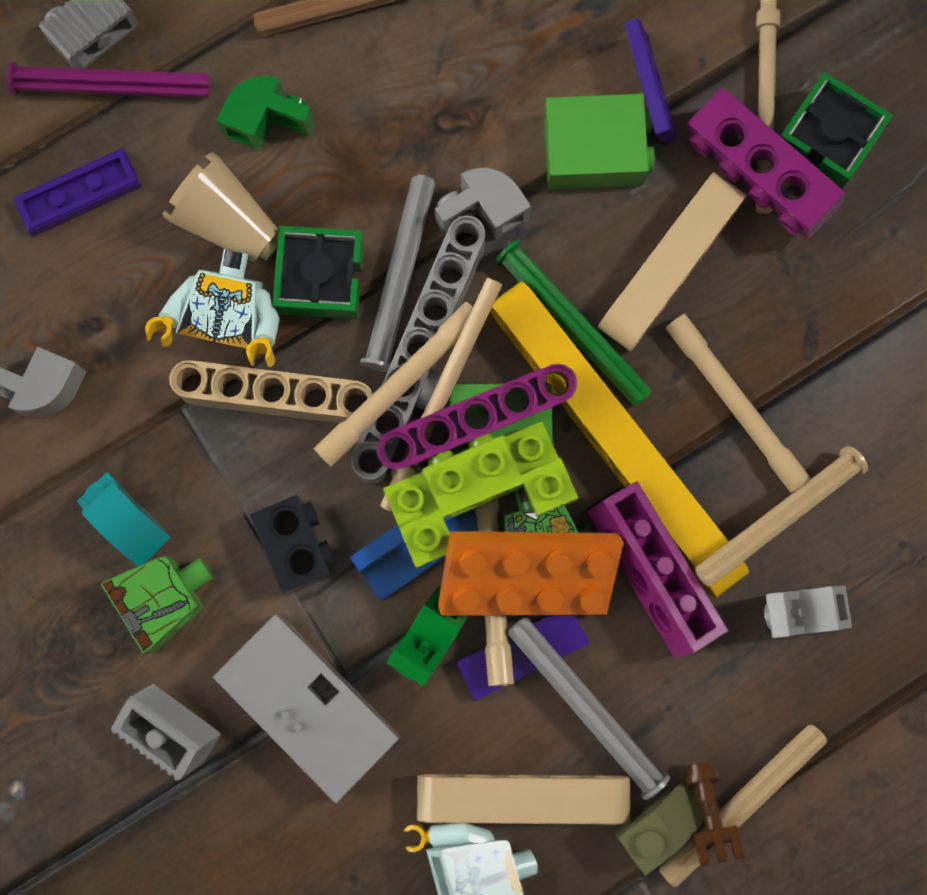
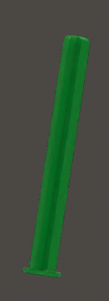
(575, 324)

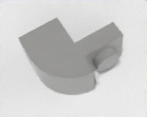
(490, 196)
(45, 386)
(807, 611)

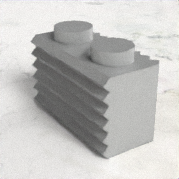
(87, 28)
(165, 731)

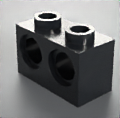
(283, 549)

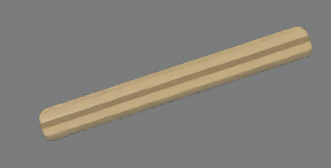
(749, 798)

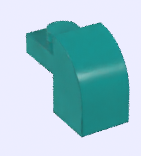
(122, 520)

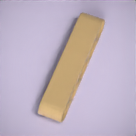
(672, 261)
(255, 384)
(523, 799)

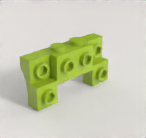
(473, 479)

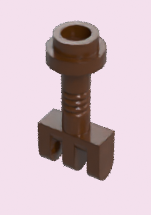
(702, 777)

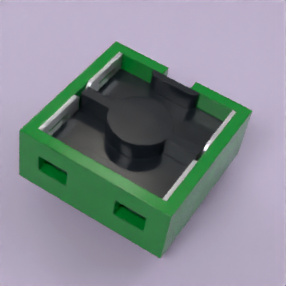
(835, 128)
(318, 272)

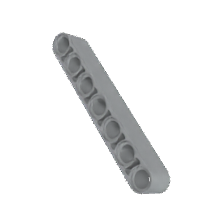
(421, 329)

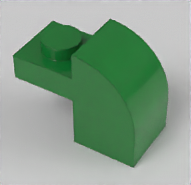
(257, 105)
(426, 641)

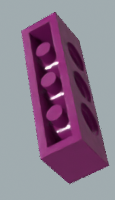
(728, 116)
(658, 572)

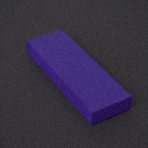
(651, 81)
(77, 192)
(560, 631)

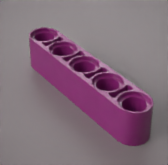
(492, 402)

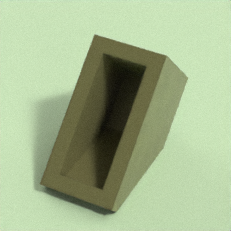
(661, 827)

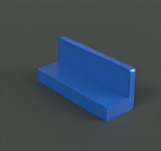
(388, 562)

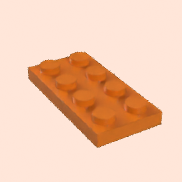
(529, 573)

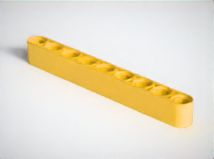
(612, 430)

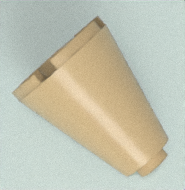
(222, 211)

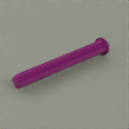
(107, 82)

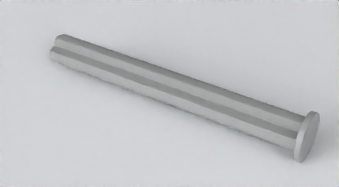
(399, 274)
(588, 708)

